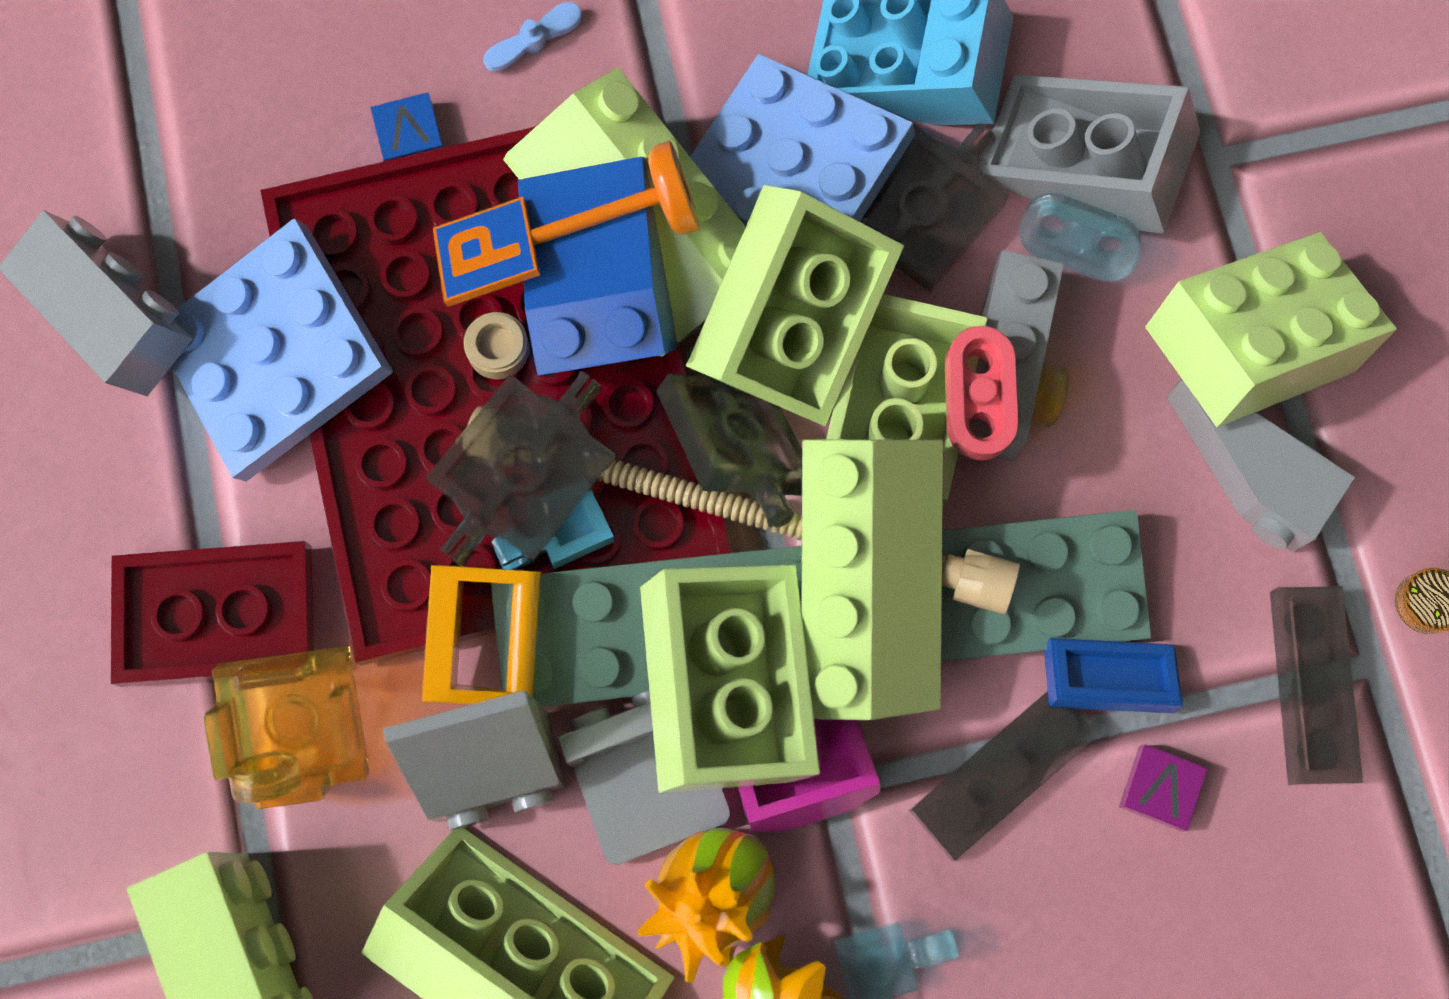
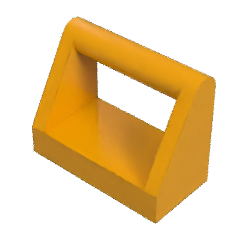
(445, 632)

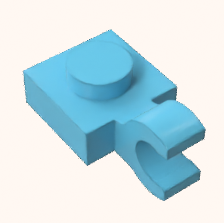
(579, 536)

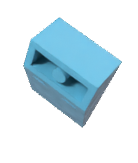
(916, 56)

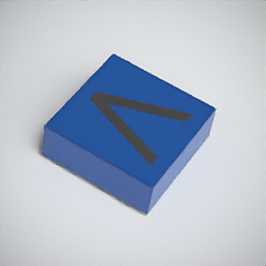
(406, 126)

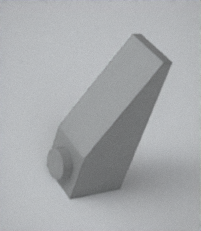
(1265, 473)

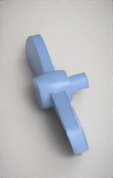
(532, 36)

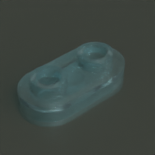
(1078, 239)

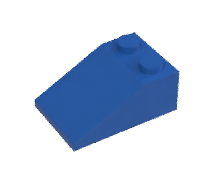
(601, 287)

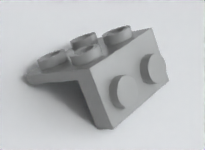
(620, 785)

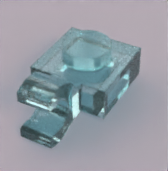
(882, 964)

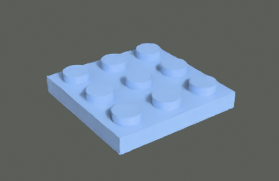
(801, 138)
(274, 351)

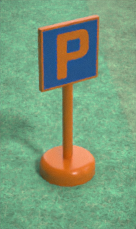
(498, 245)

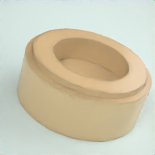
(496, 345)

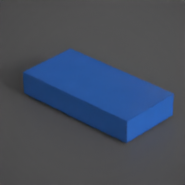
(1112, 676)

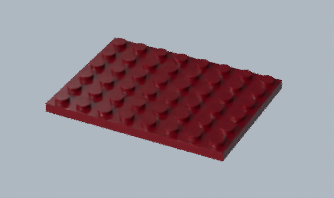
(382, 446)

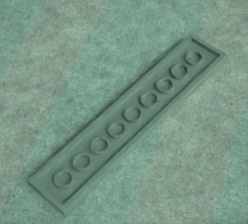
(1072, 583)

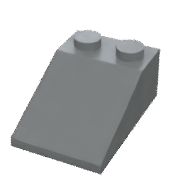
(1095, 143)
(479, 759)

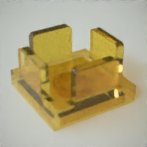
(291, 706)

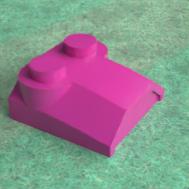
(843, 784)

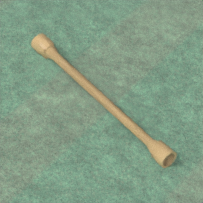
(976, 578)

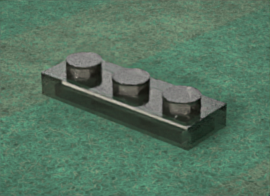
(1315, 686)
(1002, 774)

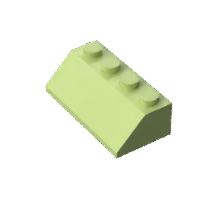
(615, 123)
(872, 576)
(492, 931)

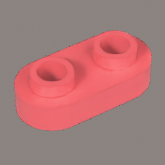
(981, 396)

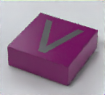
(1163, 788)

